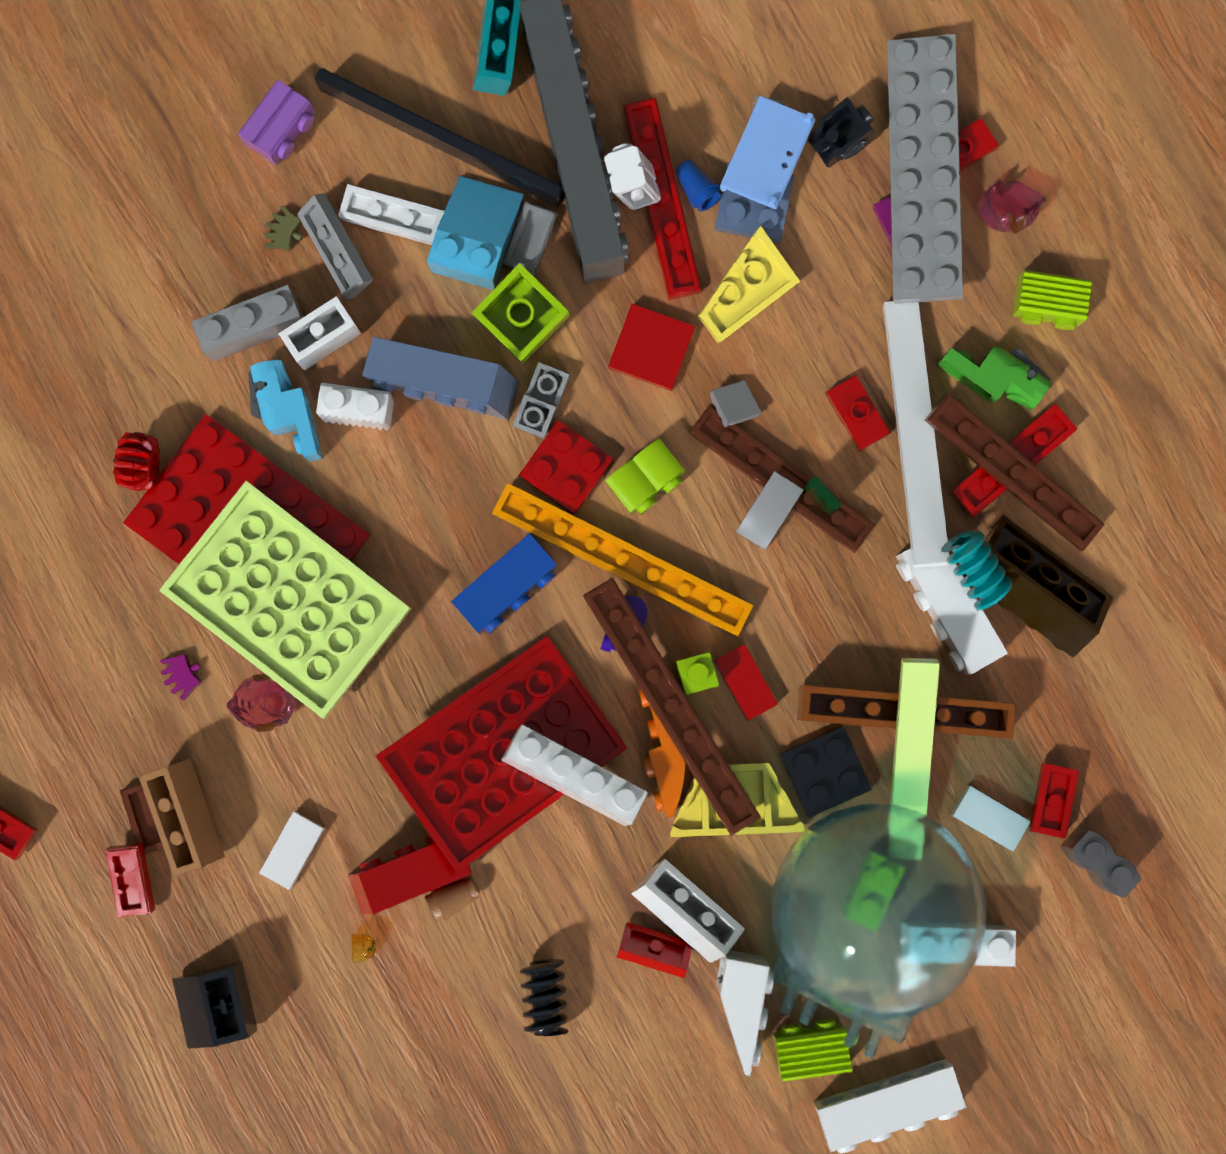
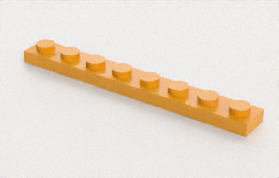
(622, 560)

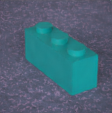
(496, 46)

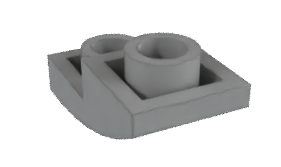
(541, 400)
(769, 510)

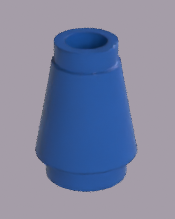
(698, 186)

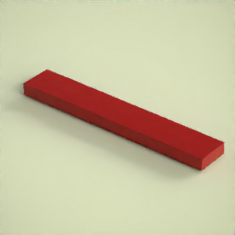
(667, 214)

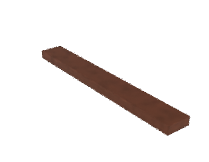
(671, 706)

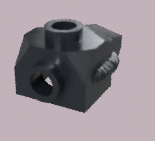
(842, 132)

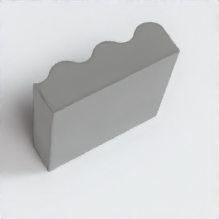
(735, 403)

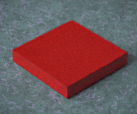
(651, 347)

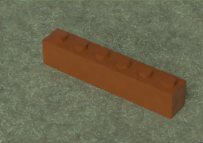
(881, 708)

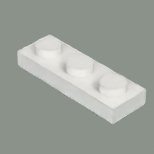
(390, 214)

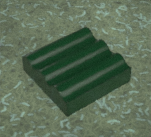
(822, 495)

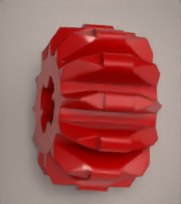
(136, 461)

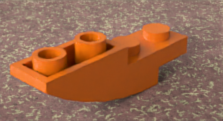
(665, 765)

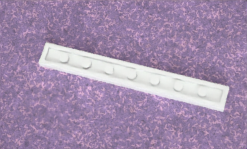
(915, 435)

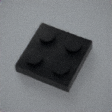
(825, 771)

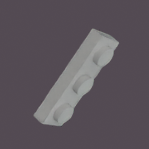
(334, 246)

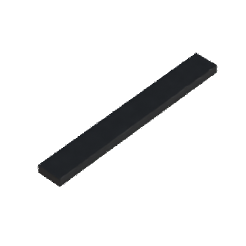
(439, 137)

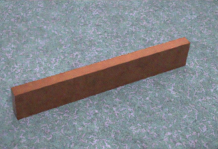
(760, 462)
(1014, 472)

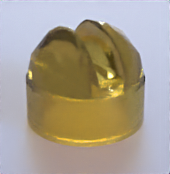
(362, 947)

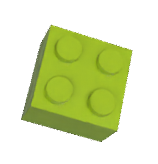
(521, 313)

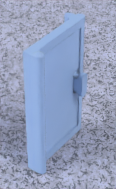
(761, 161)

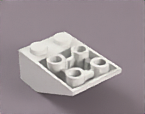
(742, 988)

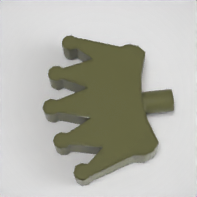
(284, 232)

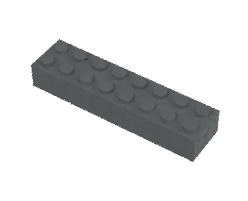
(571, 133)

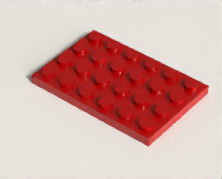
(204, 480)
(453, 761)

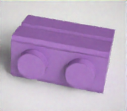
(277, 123)

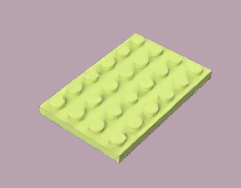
(285, 599)

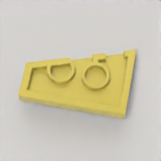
(748, 287)

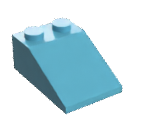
(475, 233)

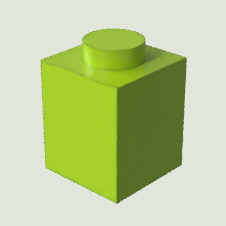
(696, 673)

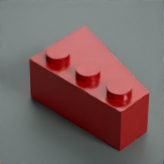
(403, 877)

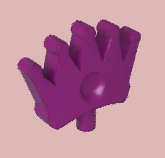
(182, 673)

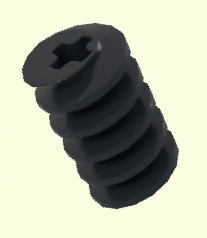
(543, 998)

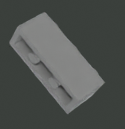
(247, 323)

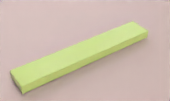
(914, 733)

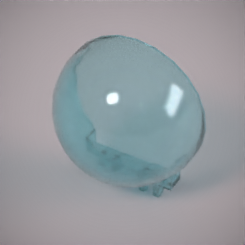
(876, 918)

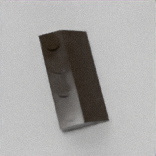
(1047, 589)

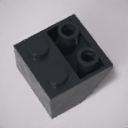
(215, 1006)

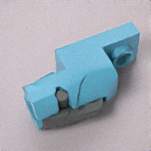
(283, 408)

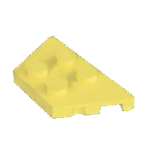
(761, 784)

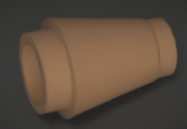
(450, 899)

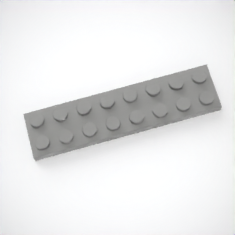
(925, 169)

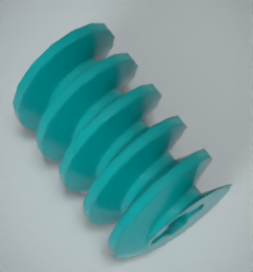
(980, 568)

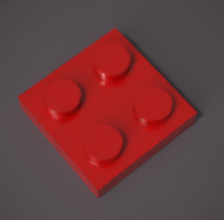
(566, 467)

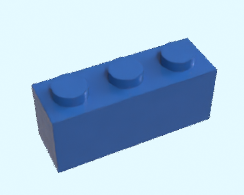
(505, 585)

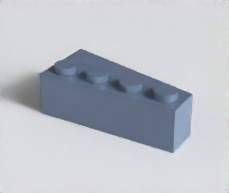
(441, 377)

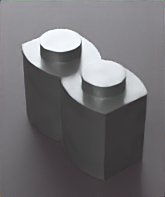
(1104, 868)

